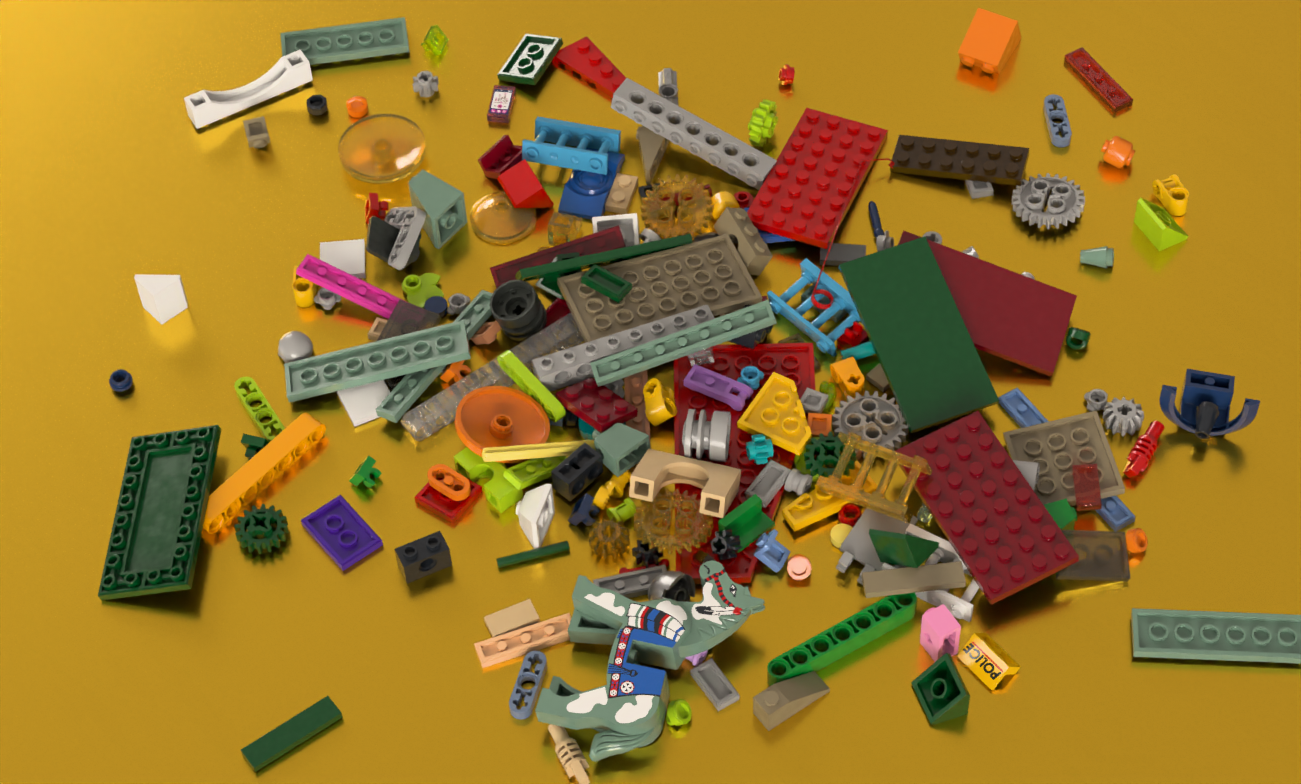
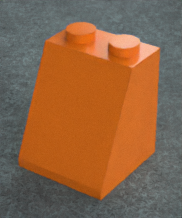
(989, 41)

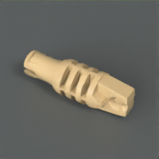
(569, 754)

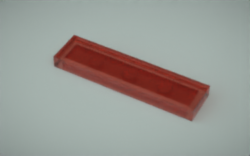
(1098, 79)

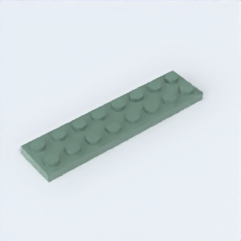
(377, 361)
(1216, 635)

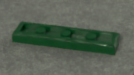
(291, 733)

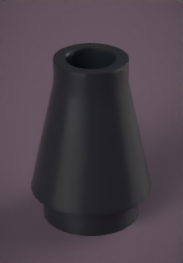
(1206, 417)

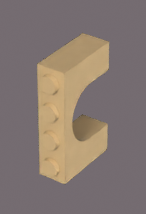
(660, 469)

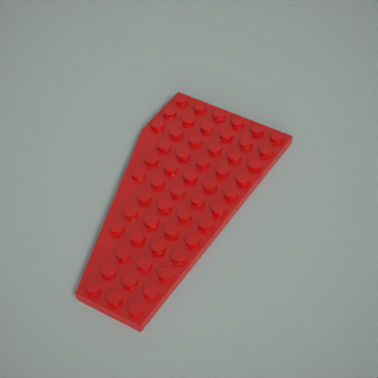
(786, 359)

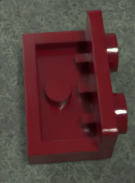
(500, 157)

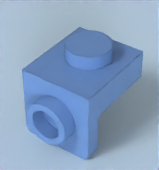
(771, 551)

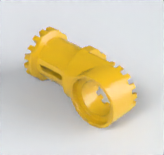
(611, 488)

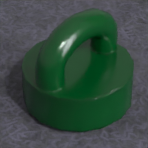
(1078, 334)

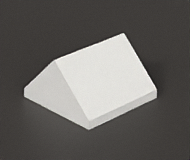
(162, 295)

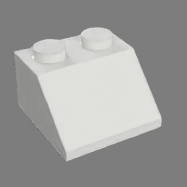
(628, 225)

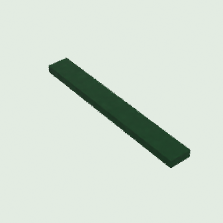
(601, 258)

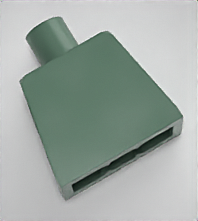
(621, 447)

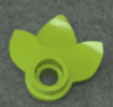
(421, 288)

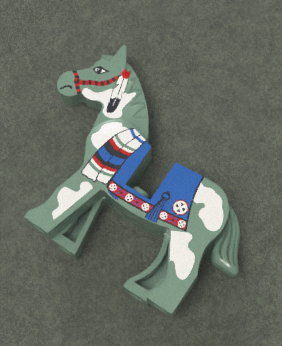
(651, 632)

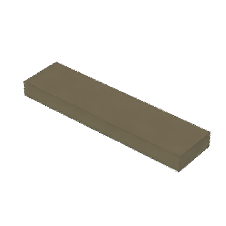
(913, 579)

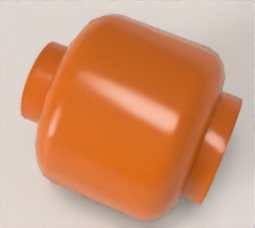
(1117, 151)

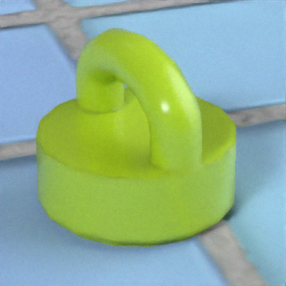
(678, 713)

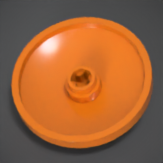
(500, 418)

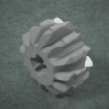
(1123, 416)

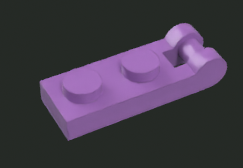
(718, 387)

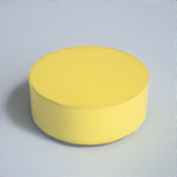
(839, 534)

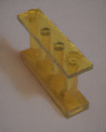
(875, 501)

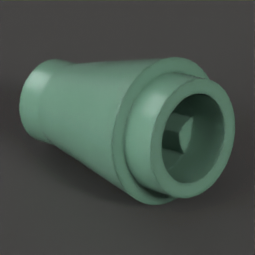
(1098, 256)

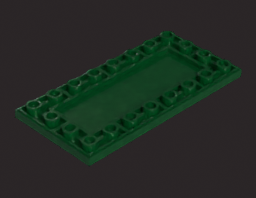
(918, 334)
(160, 513)

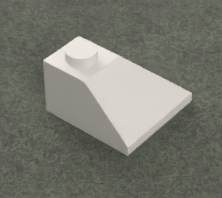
(536, 513)

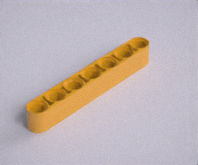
(261, 470)

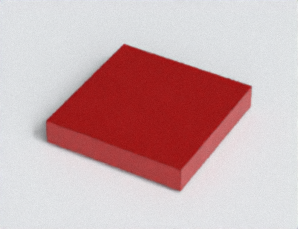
(443, 505)

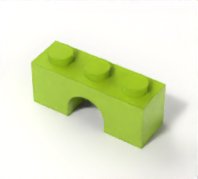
(498, 490)

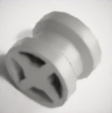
(798, 482)

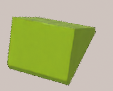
(1158, 225)

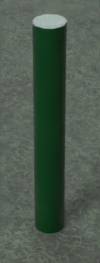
(533, 554)

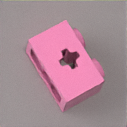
(939, 632)

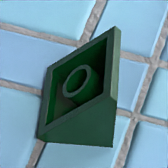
(901, 548)
(942, 691)

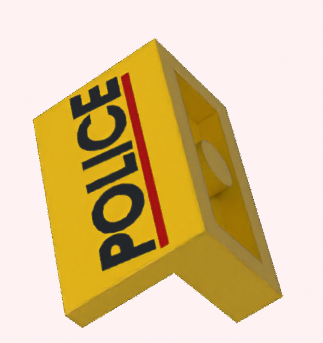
(987, 659)

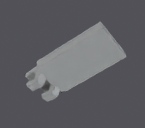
(859, 544)

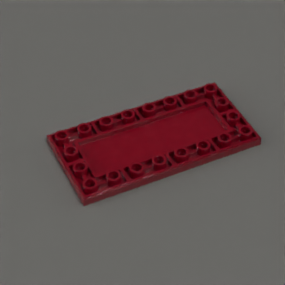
(1005, 309)

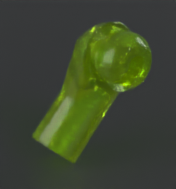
(829, 389)

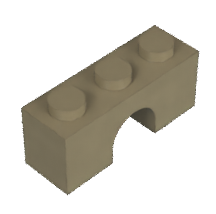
(741, 230)

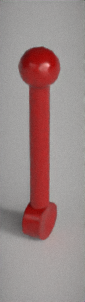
(663, 562)

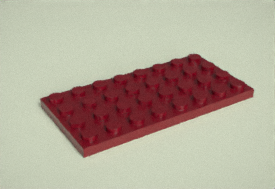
(988, 508)

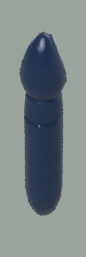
(875, 219)

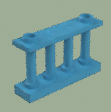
(571, 134)
(841, 301)

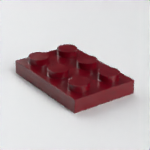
(596, 404)

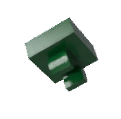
(253, 444)

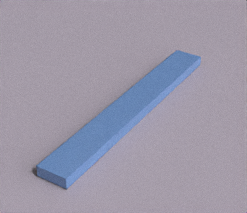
(1026, 415)

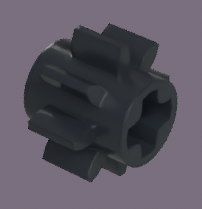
(725, 544)
(645, 555)

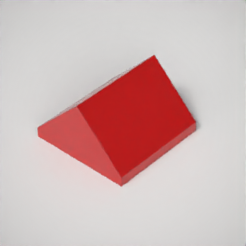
(524, 187)

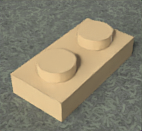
(621, 193)

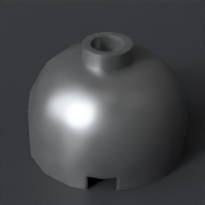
(673, 586)

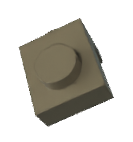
(256, 132)

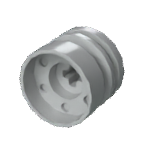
(707, 435)

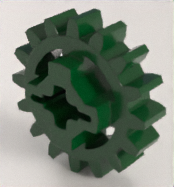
(829, 451)
(261, 528)

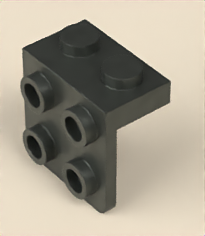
(382, 237)

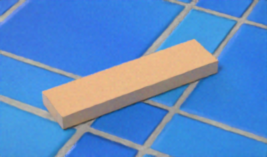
(523, 640)

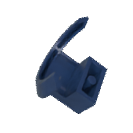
(1206, 387)

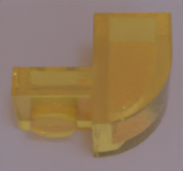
(563, 228)

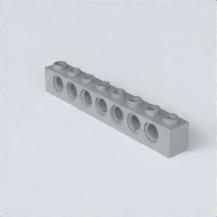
(692, 133)
(574, 366)

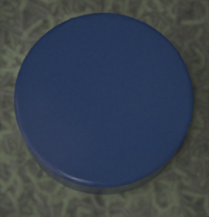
(437, 305)

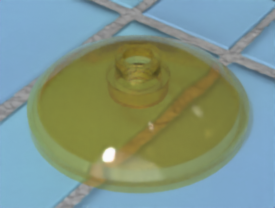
(498, 221)

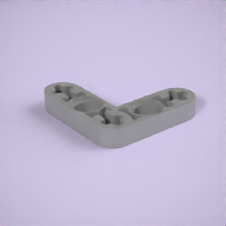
(409, 222)

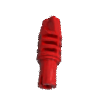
(1143, 449)

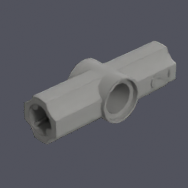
(668, 85)

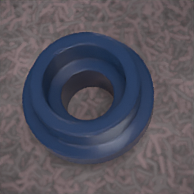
(120, 380)

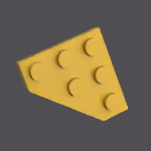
(778, 415)

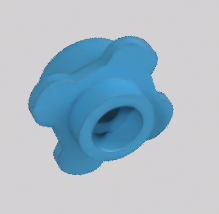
(751, 372)

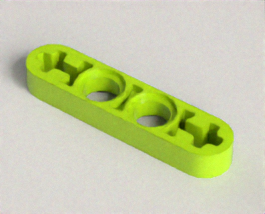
(531, 385)
(259, 412)

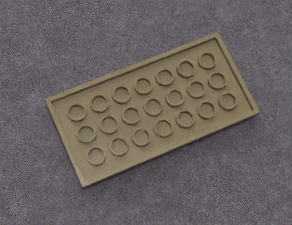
(662, 287)

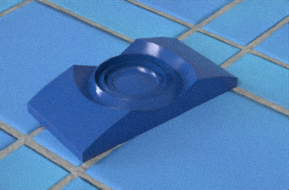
(588, 191)

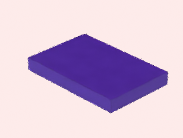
(341, 532)

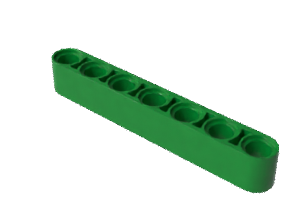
(848, 629)

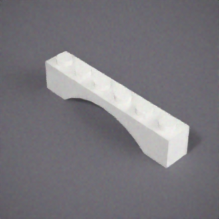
(285, 75)

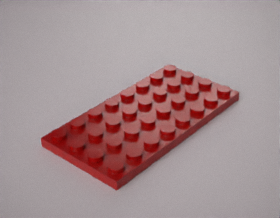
(814, 177)

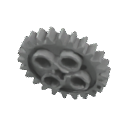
(1033, 196)
(872, 419)

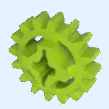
(762, 123)

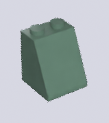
(442, 205)

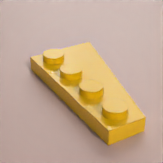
(819, 505)

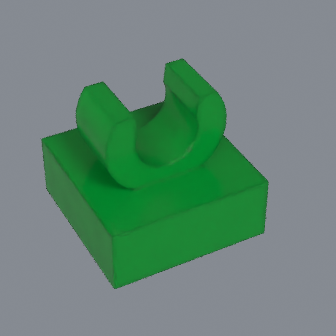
(364, 471)

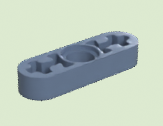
(1060, 113)
(530, 694)

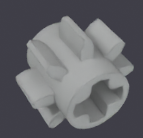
(425, 84)

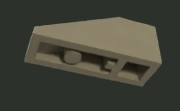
(652, 148)
(787, 698)

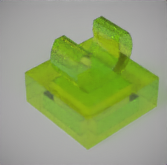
(435, 40)

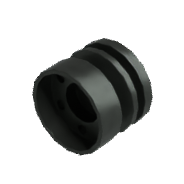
(518, 310)

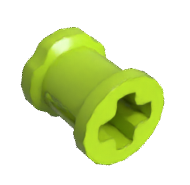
(623, 511)

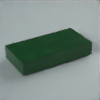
(606, 283)

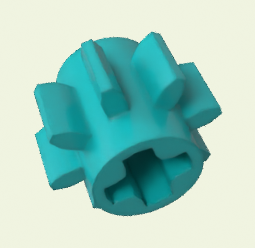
(759, 449)

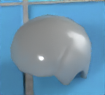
(294, 346)

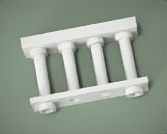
(944, 553)

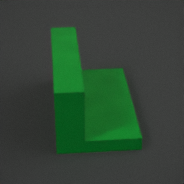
(747, 521)

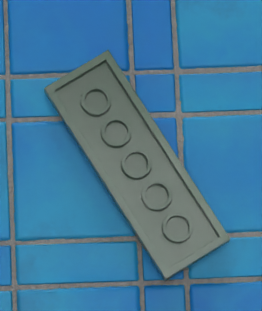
(348, 41)

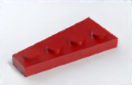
(591, 65)

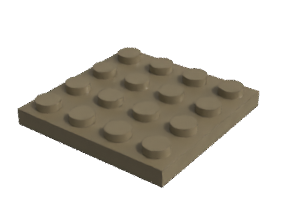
(1061, 445)

